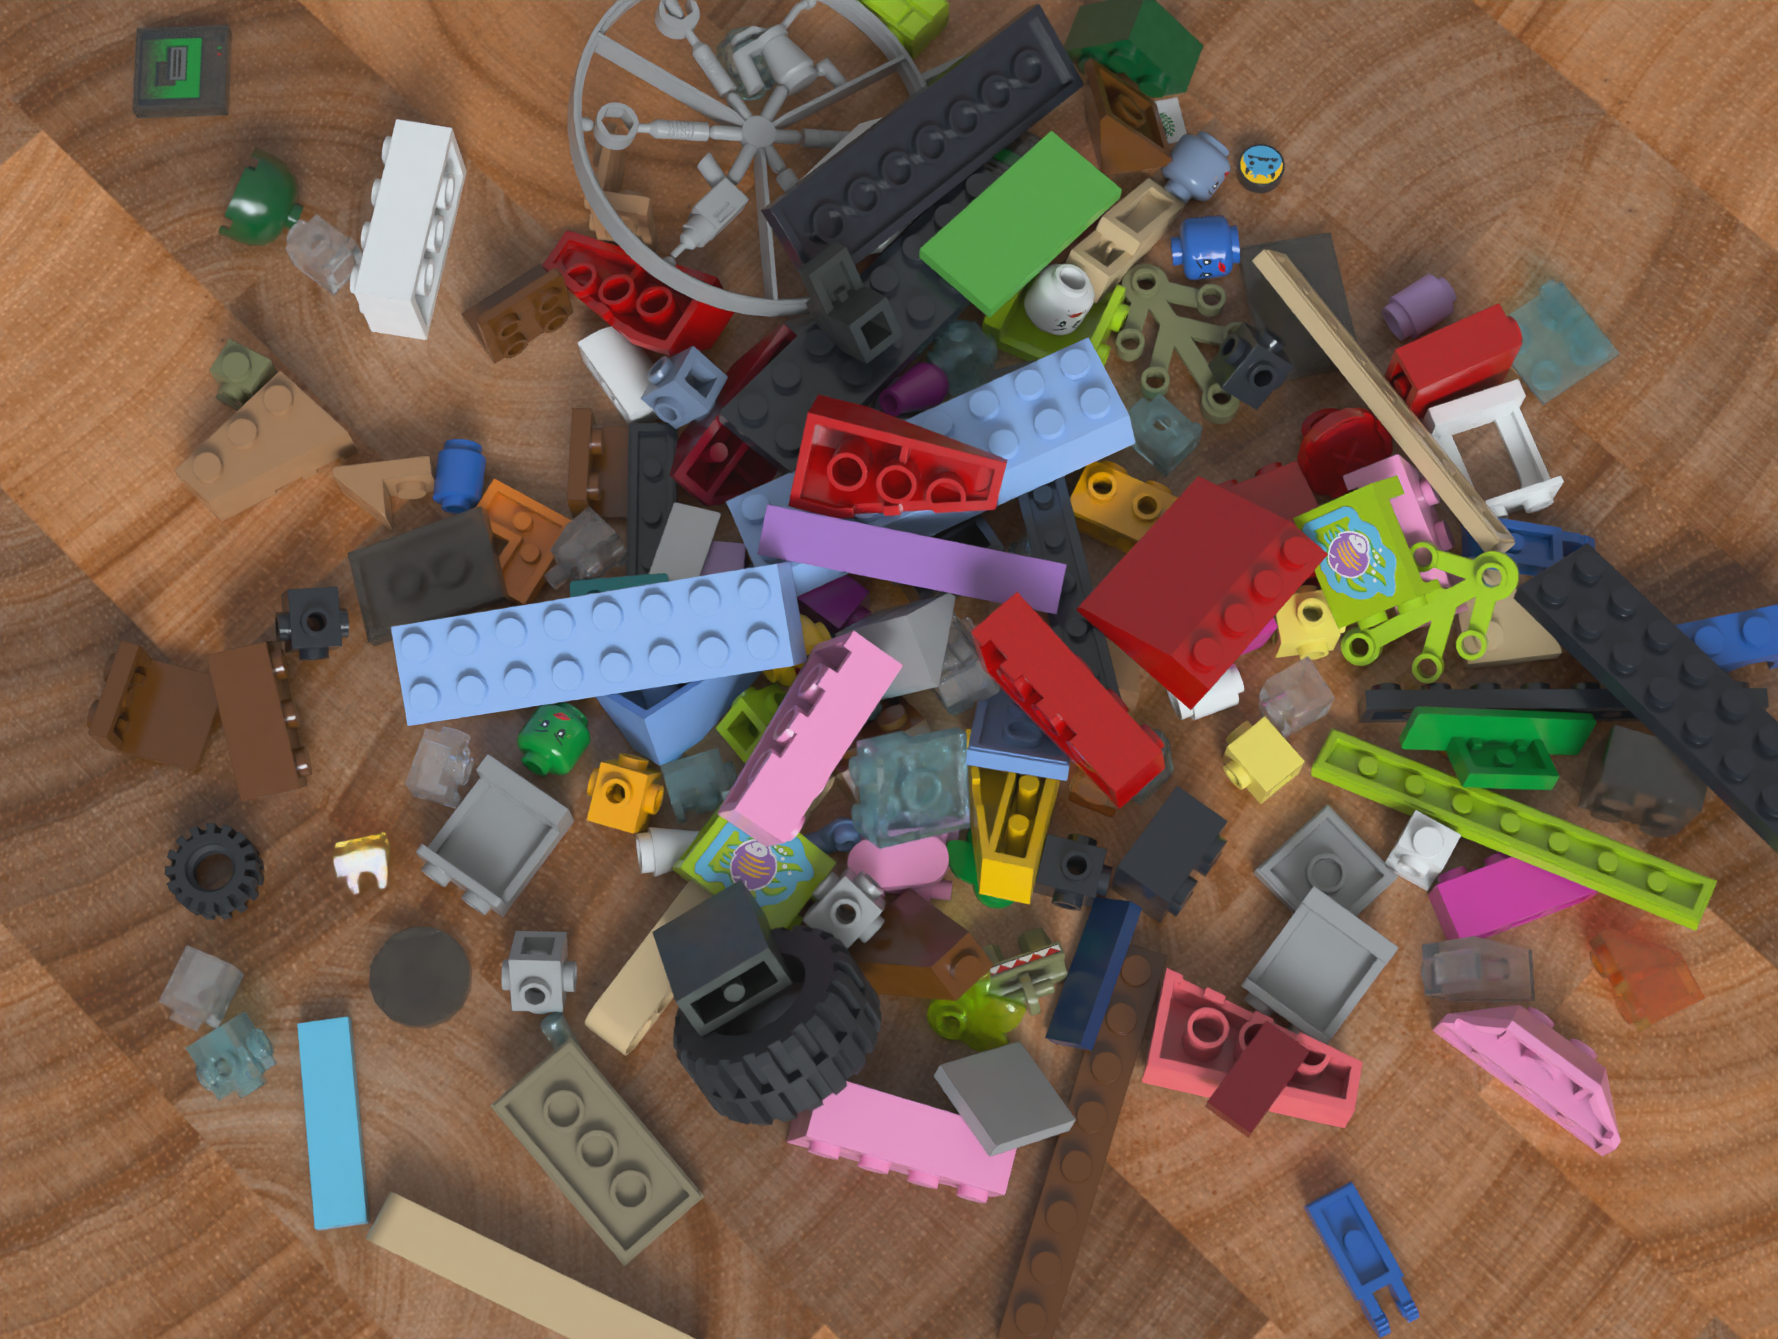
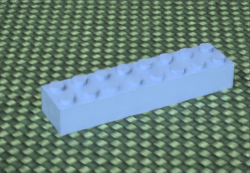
(1037, 417)
(600, 644)

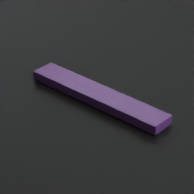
(909, 558)

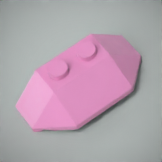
(1540, 1067)

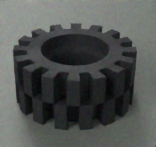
(193, 851)

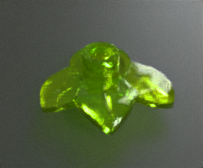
(980, 1015)

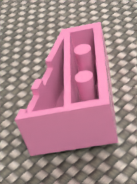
(1414, 513)

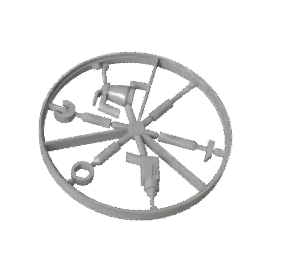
(792, 74)

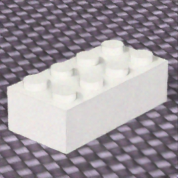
(409, 229)

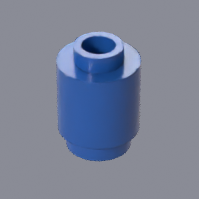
(459, 476)

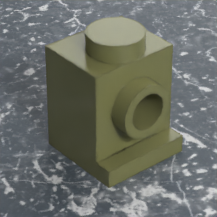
(240, 374)

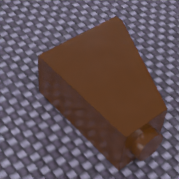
(920, 953)

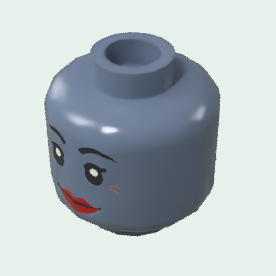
(1196, 167)

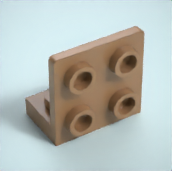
(630, 205)

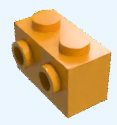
(1117, 506)

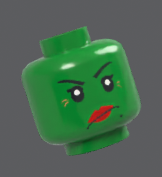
(553, 739)

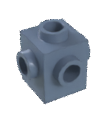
(683, 387)

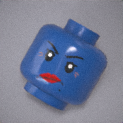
(1206, 247)

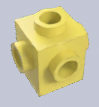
(1305, 626)

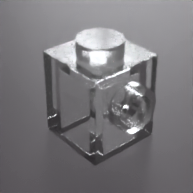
(1295, 697)
(200, 989)

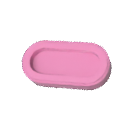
(903, 865)

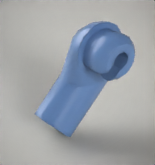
(835, 836)

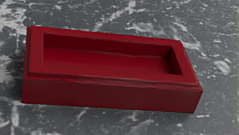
(1257, 1079)

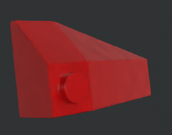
(877, 463)

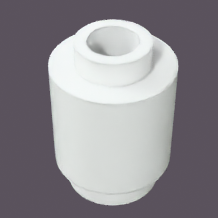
(1220, 696)

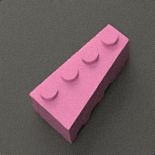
(808, 737)
(902, 1137)

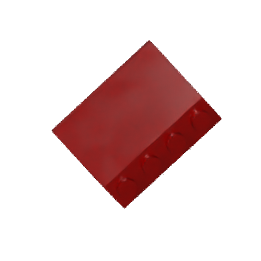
(1201, 587)

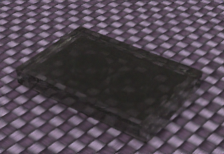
(1319, 265)
(428, 574)

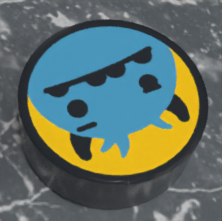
(1260, 168)

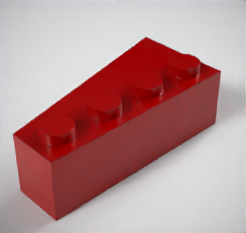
(1067, 700)

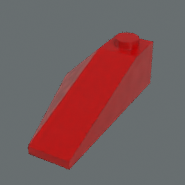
(635, 300)

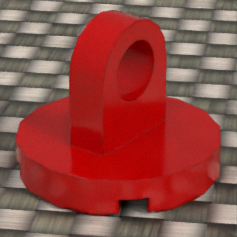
(1340, 444)

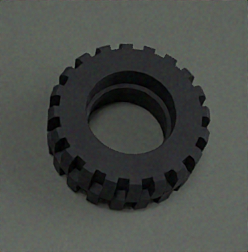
(793, 1044)

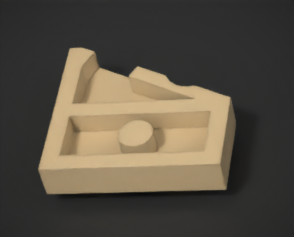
(1511, 634)

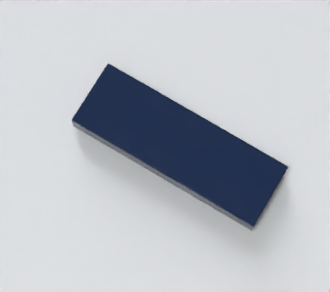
(1093, 973)

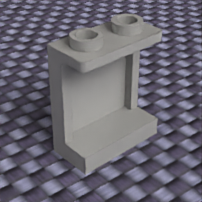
(496, 839)
(1318, 967)

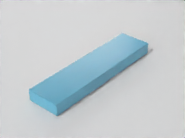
(333, 1123)

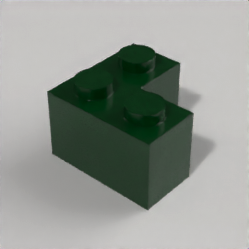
(1135, 40)

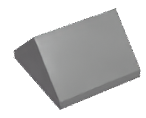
(914, 637)

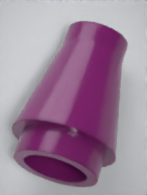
(916, 390)

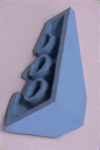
(673, 717)

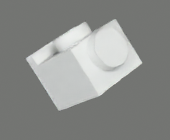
(1422, 850)

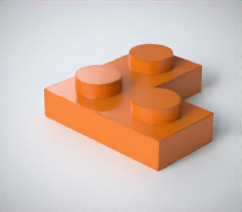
(529, 534)

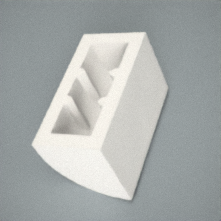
(620, 372)

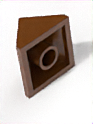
(1122, 123)

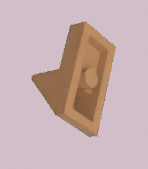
(375, 482)

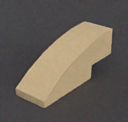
(1125, 236)

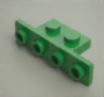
(1499, 745)

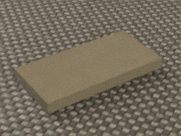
(597, 1151)

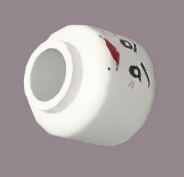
(1059, 299)

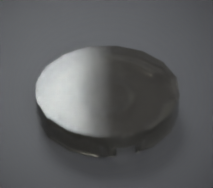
(420, 977)

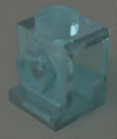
(1163, 447)
(698, 782)

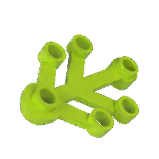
(1442, 609)

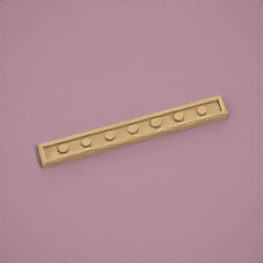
(1384, 402)

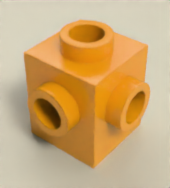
(624, 793)

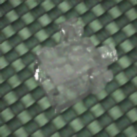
(585, 550)

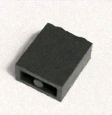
(721, 958)

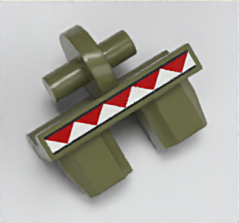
(1030, 973)

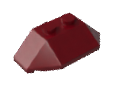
(710, 457)

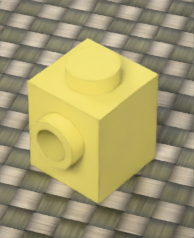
(1260, 759)

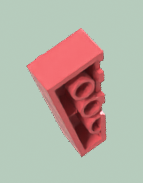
(1203, 1035)

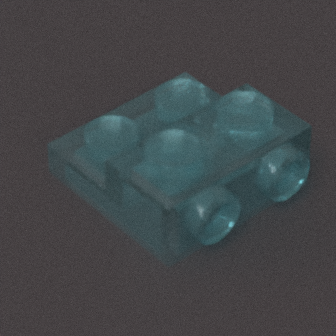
(910, 786)

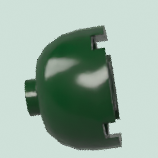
(263, 202)

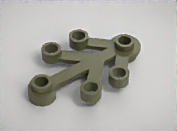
(1176, 334)

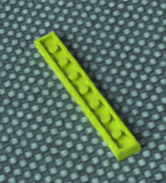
(1516, 829)

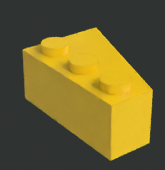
(1009, 828)

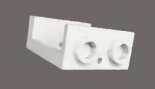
(1501, 406)

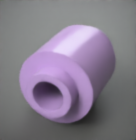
(1419, 307)

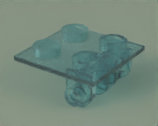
(1558, 342)

